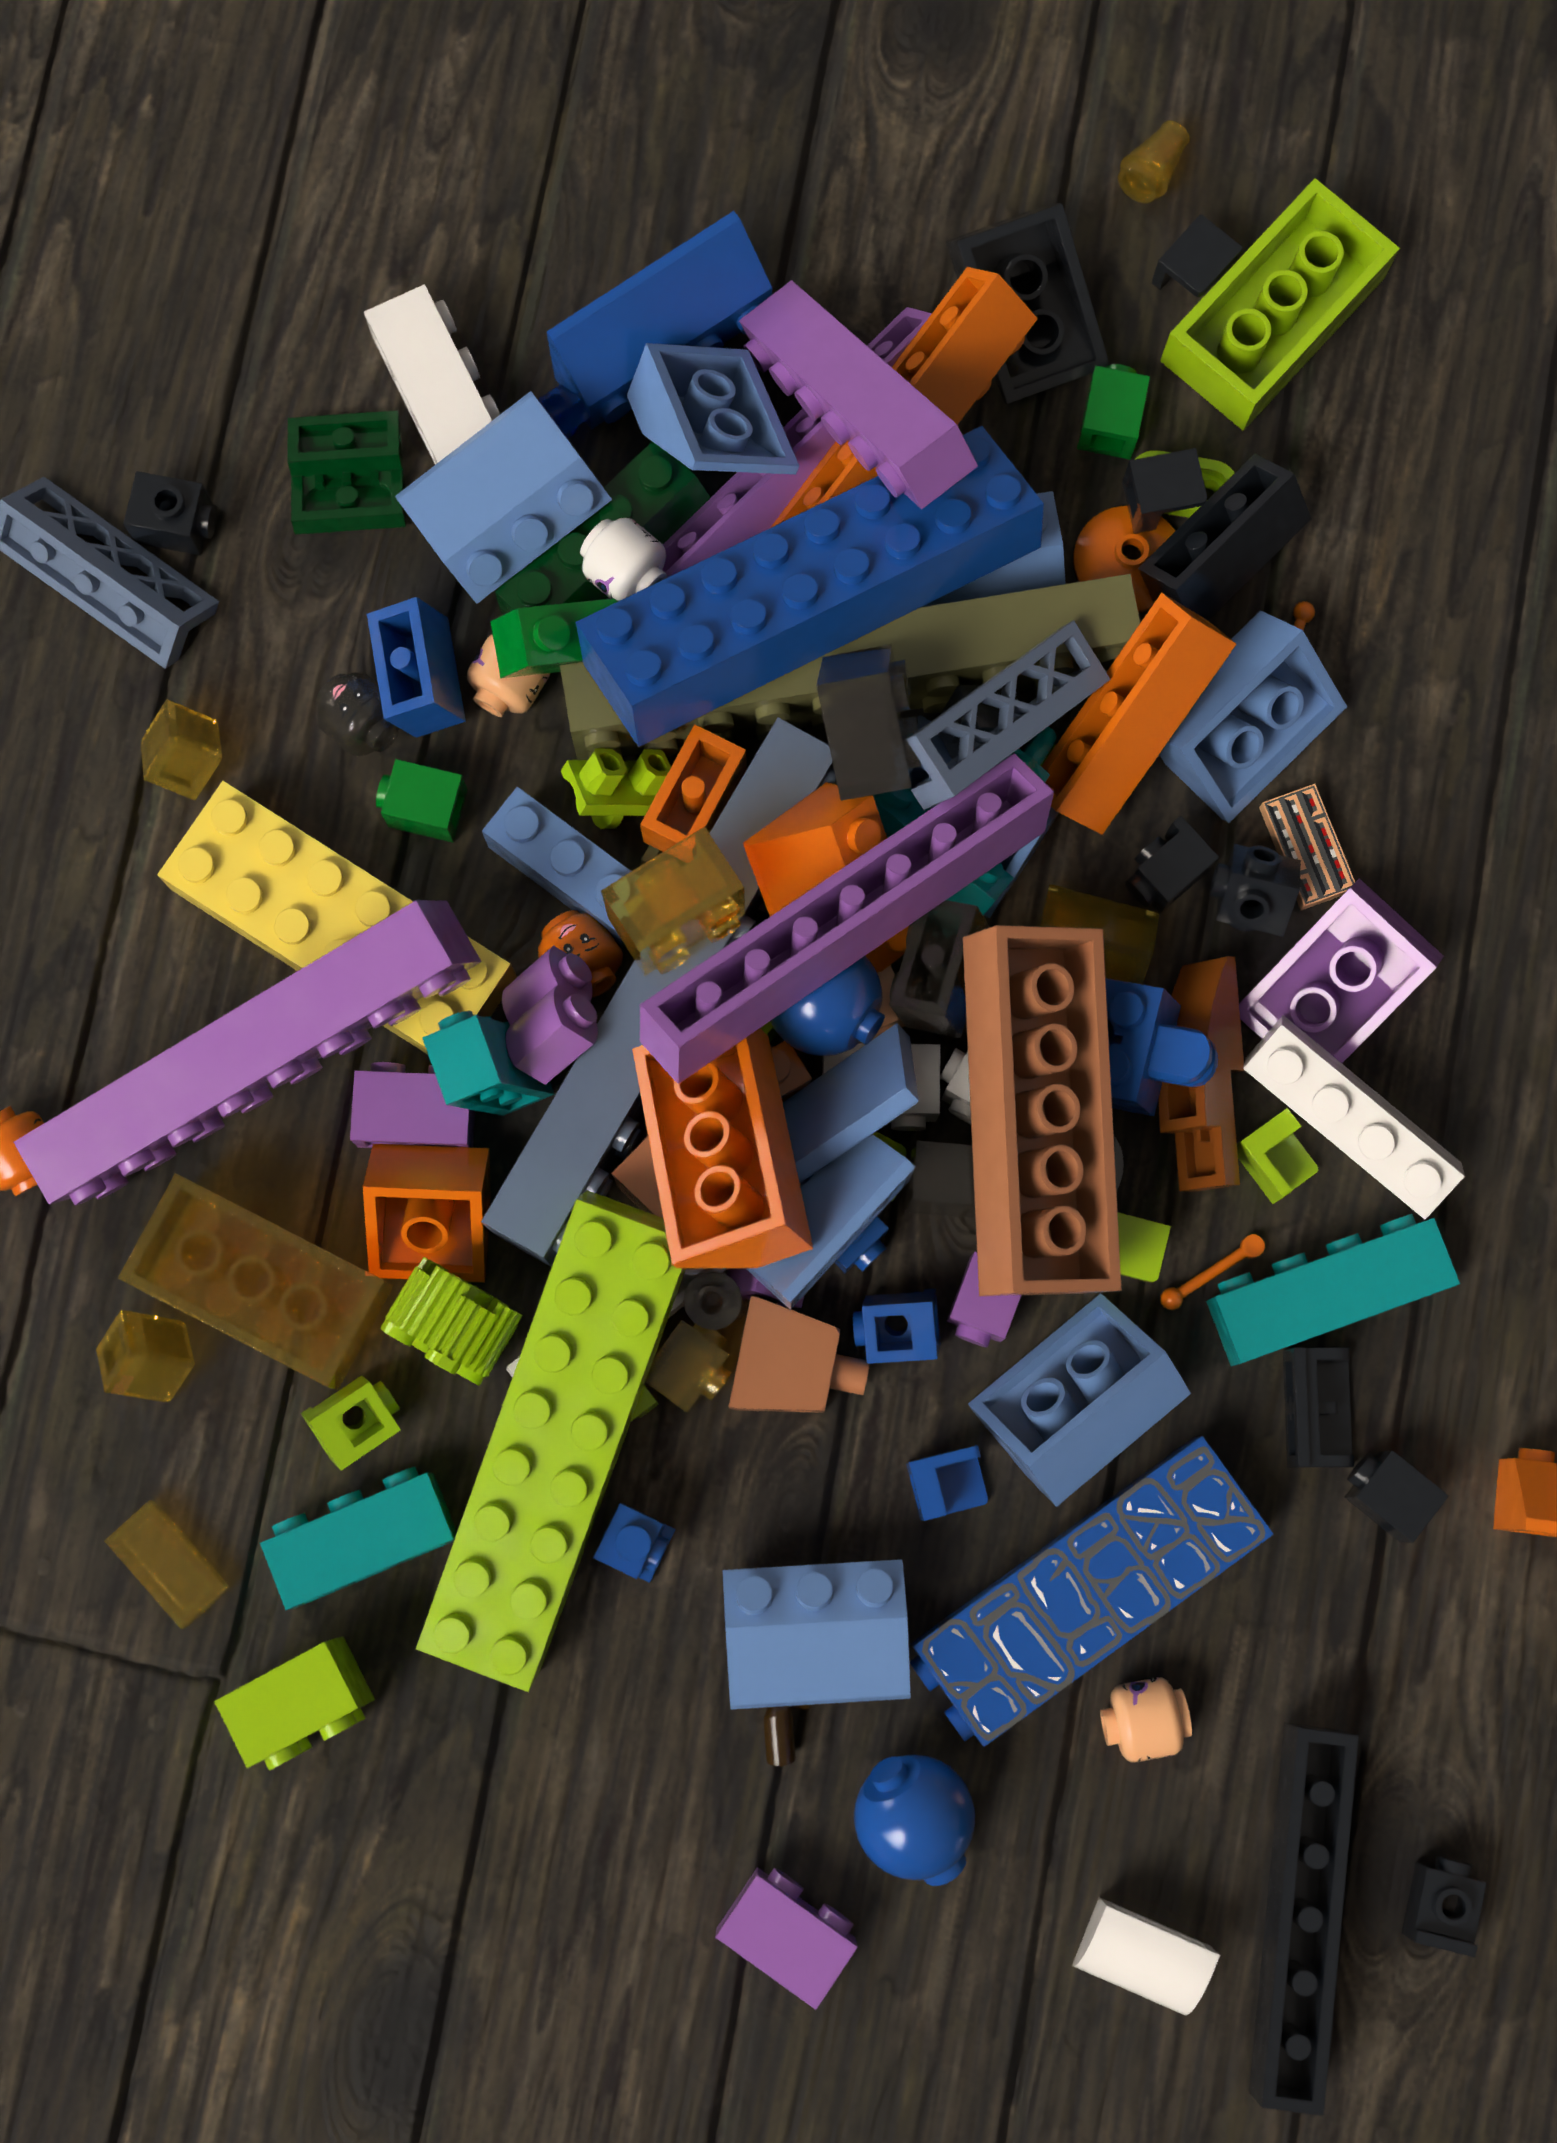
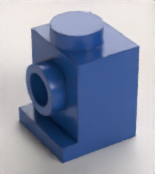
(914, 1343)
(634, 1543)

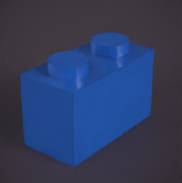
(415, 667)

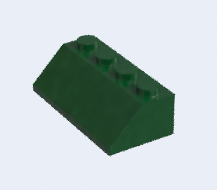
(650, 490)

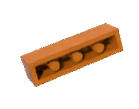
(1134, 713)

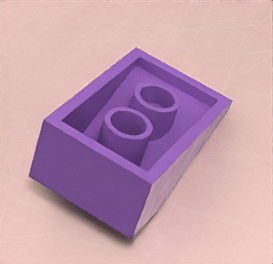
(1343, 974)

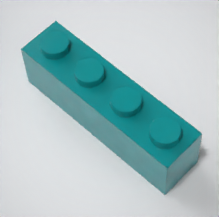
(1332, 1291)

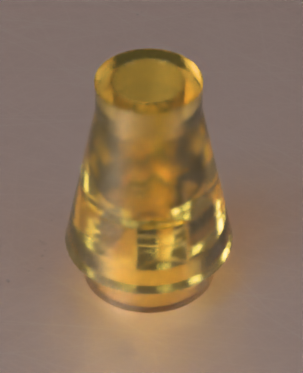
(1151, 165)

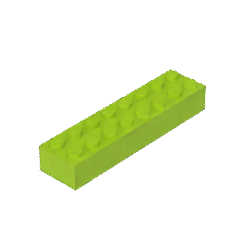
(555, 1443)

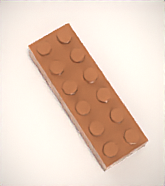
(1041, 1111)

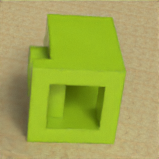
(349, 1443)

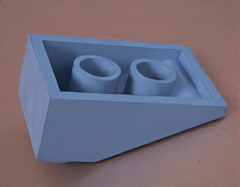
(709, 410)

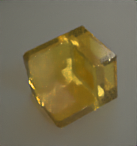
(181, 750)
(145, 1356)

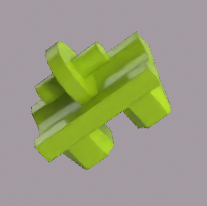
(613, 787)

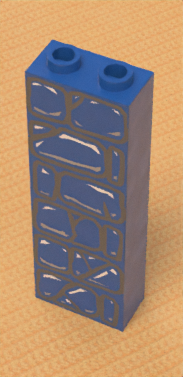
(1088, 1591)

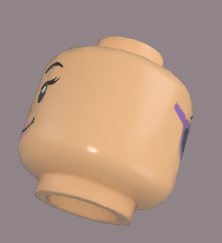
(502, 694)
(1146, 1720)

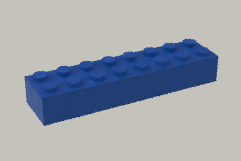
(803, 591)

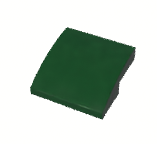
(345, 472)

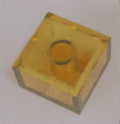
(675, 903)

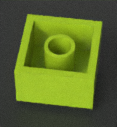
(288, 1704)

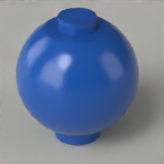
(836, 1013)
(915, 1819)

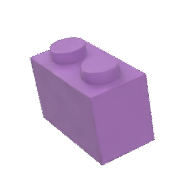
(405, 1110)
(788, 1936)

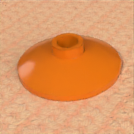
(1100, 550)

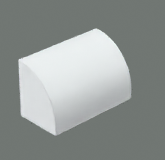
(1145, 1957)

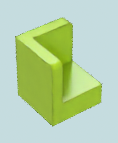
(1276, 1157)
(1141, 1247)

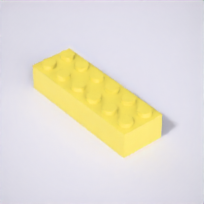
(303, 899)

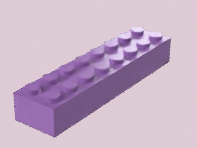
(249, 1051)

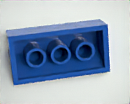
(679, 299)

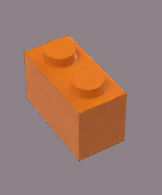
(694, 789)

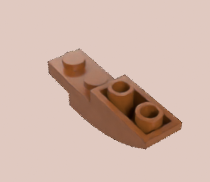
(1205, 1114)

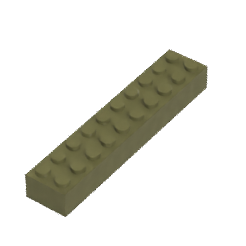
(942, 649)

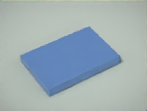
(851, 1101)

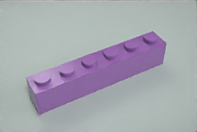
(857, 396)

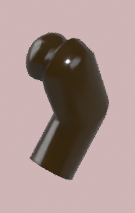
(780, 1734)

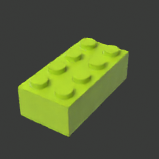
(1279, 304)

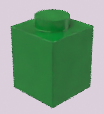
(1113, 411)
(422, 800)

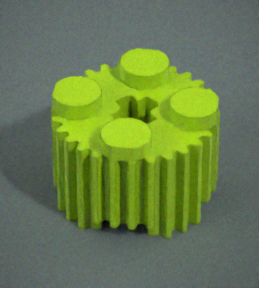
(451, 1321)

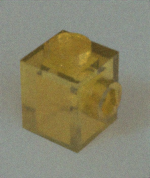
(690, 1366)

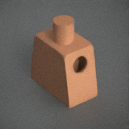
(791, 1362)

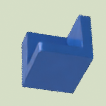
(947, 1483)

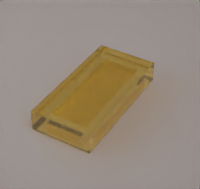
(167, 1564)

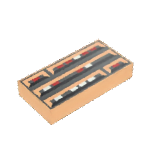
(1305, 833)

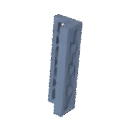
(92, 572)
(1055, 697)

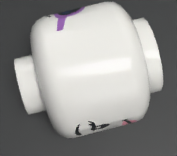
(622, 558)

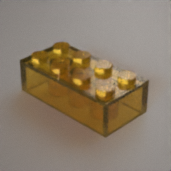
(256, 1282)

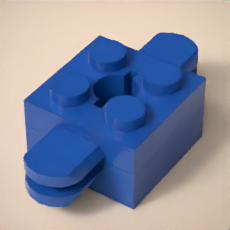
(1150, 1047)

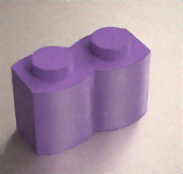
(550, 1014)

